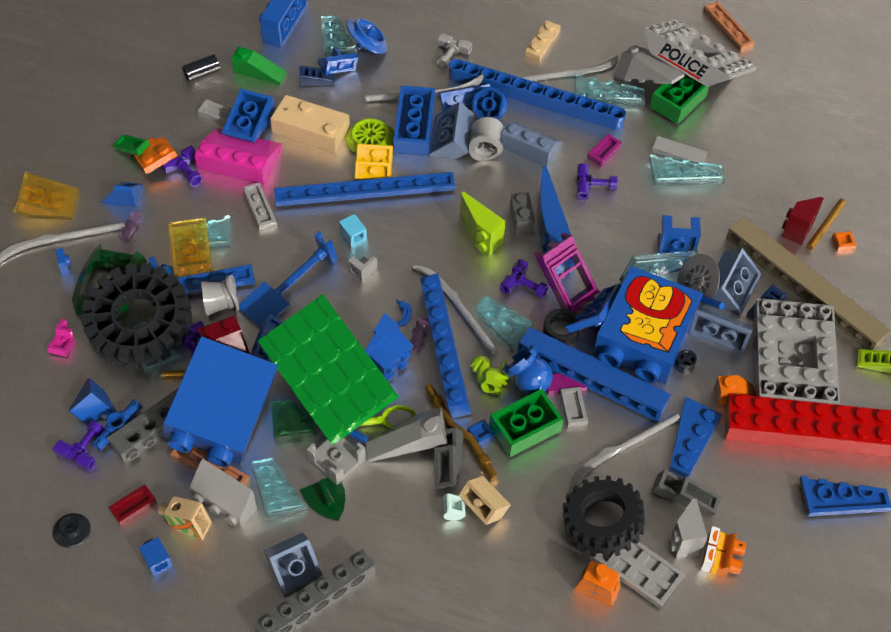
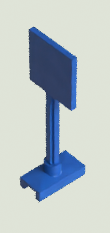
(269, 300)

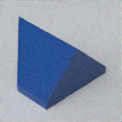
(124, 194)
(91, 403)

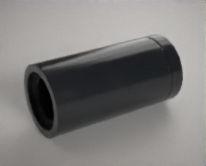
(201, 68)

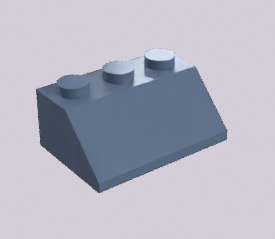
(451, 132)
(530, 143)
(737, 280)
(721, 330)

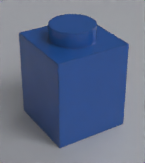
(155, 556)

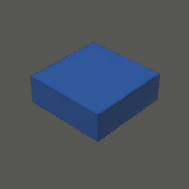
(481, 432)

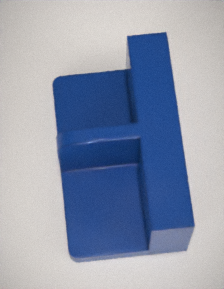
(338, 63)

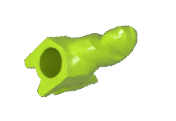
(489, 376)

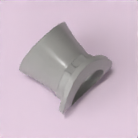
(486, 139)
(220, 295)

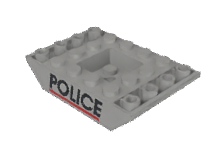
(694, 53)
(801, 333)

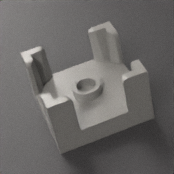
(337, 460)

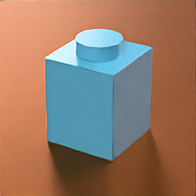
(352, 230)

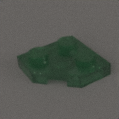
(290, 421)

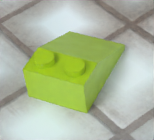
(482, 224)

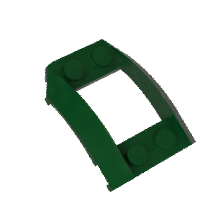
(104, 259)

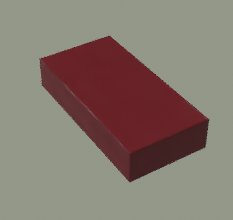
(132, 504)

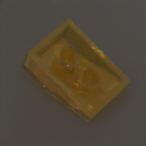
(45, 198)
(190, 247)

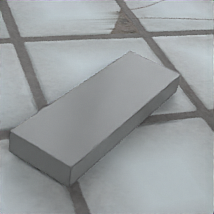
(678, 150)
(259, 206)

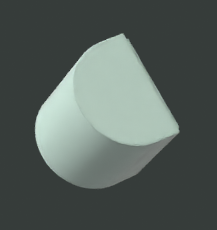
(453, 507)

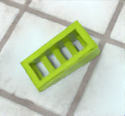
(876, 366)

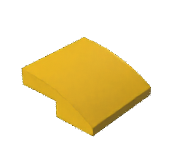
(373, 161)

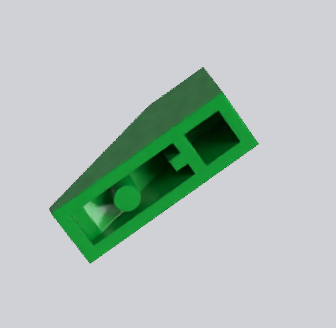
(255, 65)

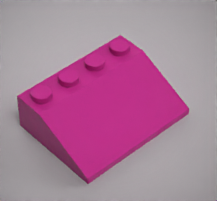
(237, 157)

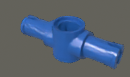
(122, 418)

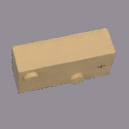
(310, 123)

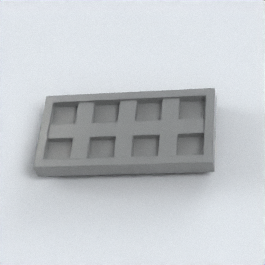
(644, 572)

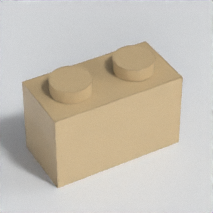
(484, 500)

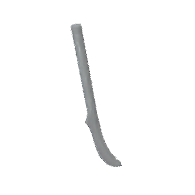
(568, 73)
(393, 96)
(46, 238)
(454, 297)
(609, 452)

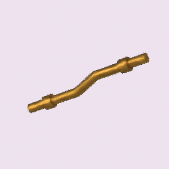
(483, 459)

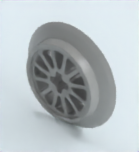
(704, 268)

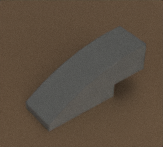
(449, 459)
(684, 490)

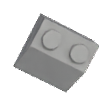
(689, 533)

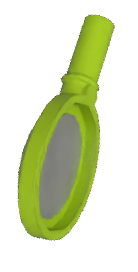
(392, 416)

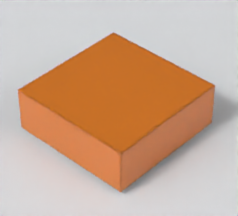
(844, 241)

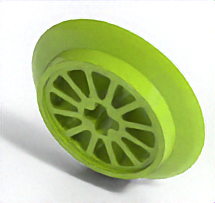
(358, 134)

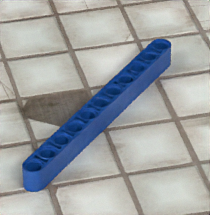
(541, 95)

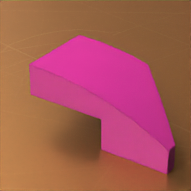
(63, 340)

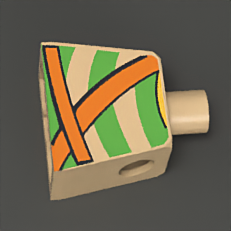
(186, 516)

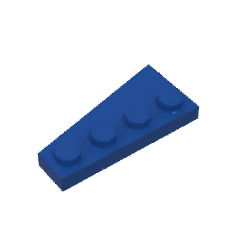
(595, 311)
(694, 432)
(840, 498)

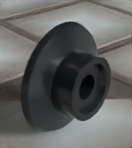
(74, 536)

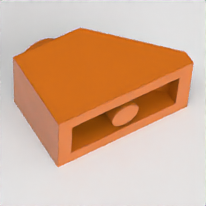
(731, 384)

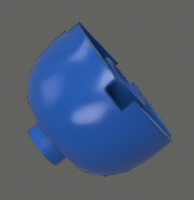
(490, 103)

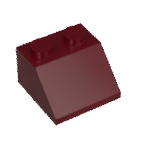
(801, 219)
(225, 332)

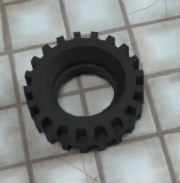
(605, 538)

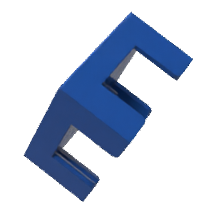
(678, 238)

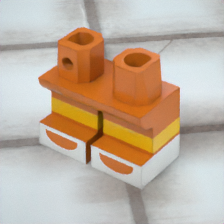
(719, 553)

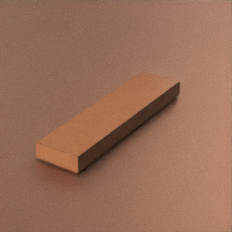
(729, 26)
(194, 458)

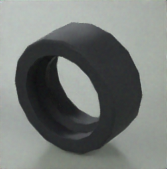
(560, 315)

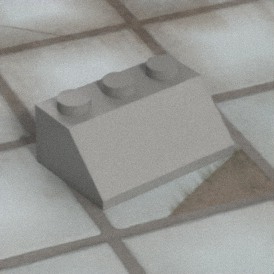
(223, 494)

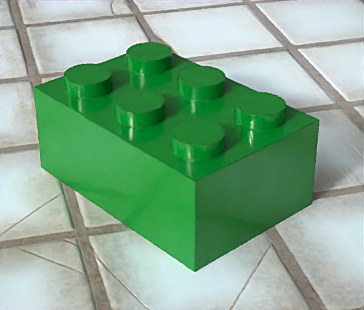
(678, 99)
(526, 422)

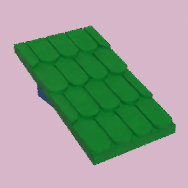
(328, 369)

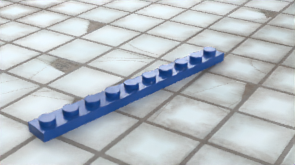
(364, 189)

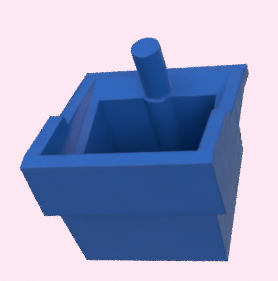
(389, 348)

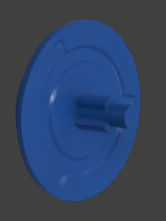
(367, 35)

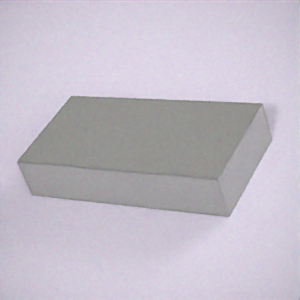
(214, 111)
(573, 407)

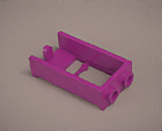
(554, 257)

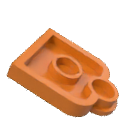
(156, 154)

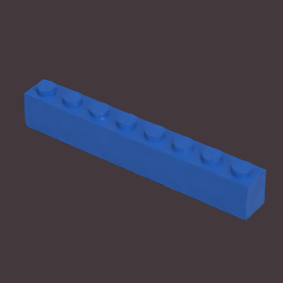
(445, 346)
(597, 375)

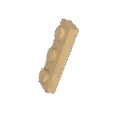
(542, 40)

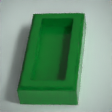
(131, 145)

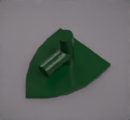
(325, 498)

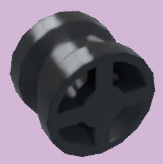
(685, 356)

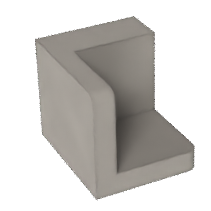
(362, 268)

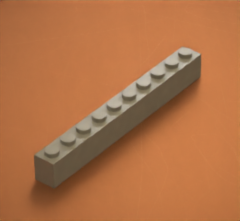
(807, 283)

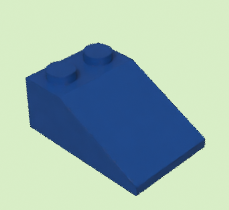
(249, 115)

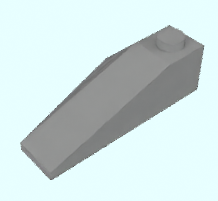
(641, 65)
(413, 435)

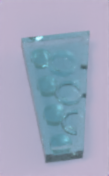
(609, 91)
(672, 172)
(659, 263)

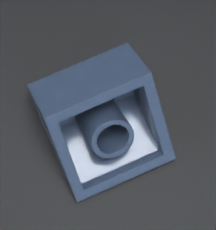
(293, 563)

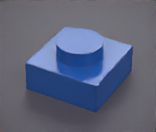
(63, 261)

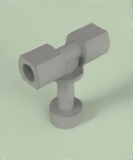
(452, 48)

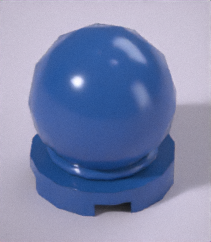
(529, 371)

